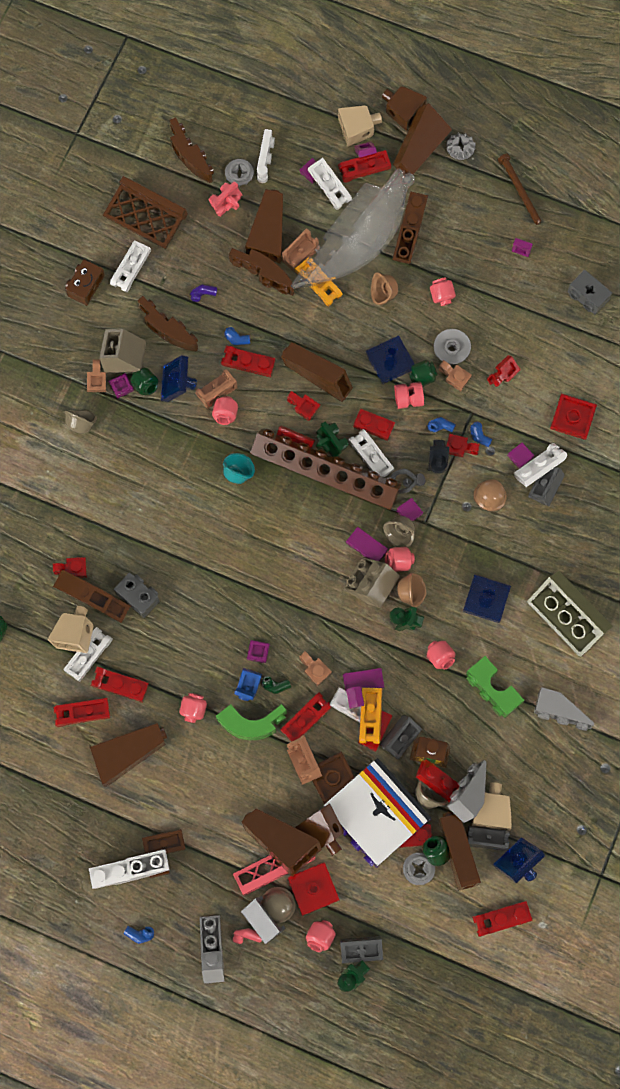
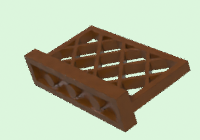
(153, 199)

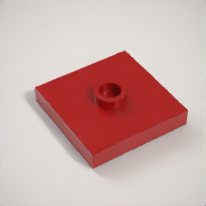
(573, 416)
(313, 889)

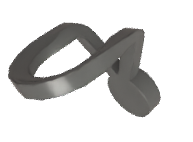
(419, 479)

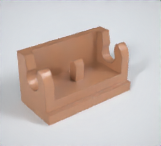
(299, 250)
(216, 389)
(303, 760)

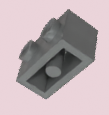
(137, 594)

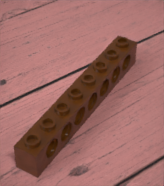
(262, 449)

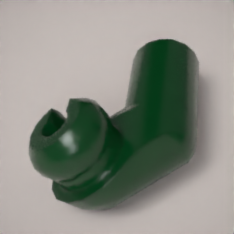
(275, 687)

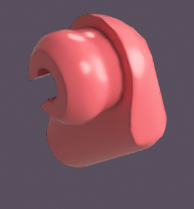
(247, 933)

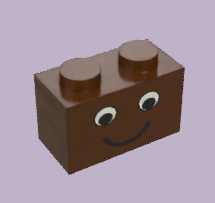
(84, 282)

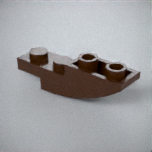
(189, 154)
(410, 228)
(269, 272)
(168, 330)
(91, 596)

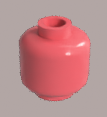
(442, 291)
(225, 410)
(399, 559)
(441, 655)
(193, 707)
(320, 936)

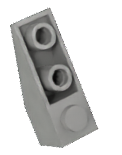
(556, 706)
(470, 795)
(211, 949)

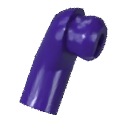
(202, 289)

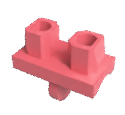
(227, 199)

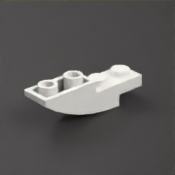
(129, 869)

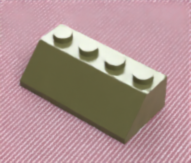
(569, 613)

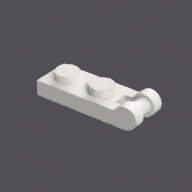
(265, 156)
(329, 183)
(130, 266)
(371, 454)
(540, 465)
(82, 662)

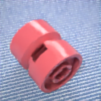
(402, 394)

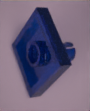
(390, 359)
(175, 379)
(486, 599)
(519, 861)

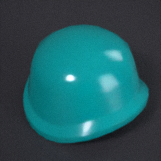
(238, 468)

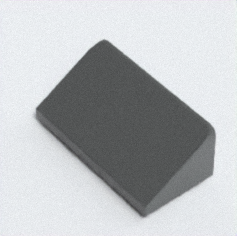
(547, 486)
(400, 736)

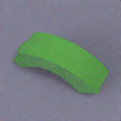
(250, 729)

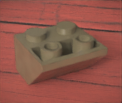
(122, 351)
(371, 582)

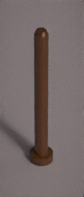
(504, 159)

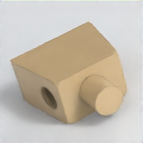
(357, 123)
(72, 631)
(495, 810)

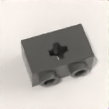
(589, 292)

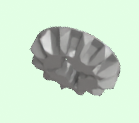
(455, 151)
(233, 168)
(418, 879)

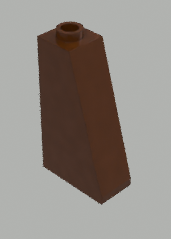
(422, 139)
(268, 227)
(318, 371)
(125, 752)
(283, 842)
(461, 856)

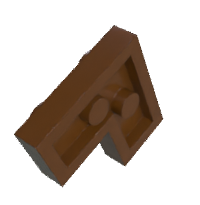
(169, 841)

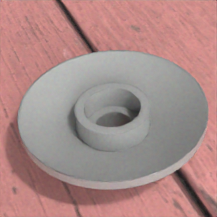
(452, 338)

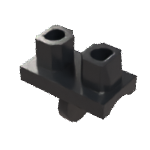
(438, 457)

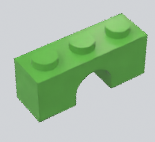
(503, 701)

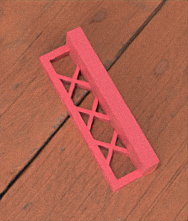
(263, 879)

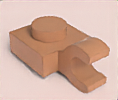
(456, 377)
(96, 380)
(317, 670)

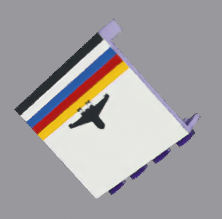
(377, 813)

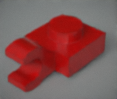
(506, 371)
(304, 406)
(458, 446)
(74, 566)

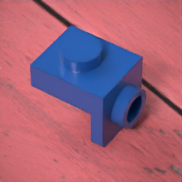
(248, 685)

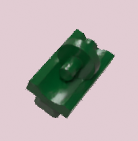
(329, 441)
(406, 618)
(352, 976)

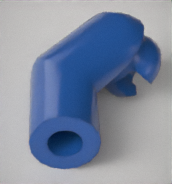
(234, 338)
(439, 424)
(477, 434)
(139, 936)

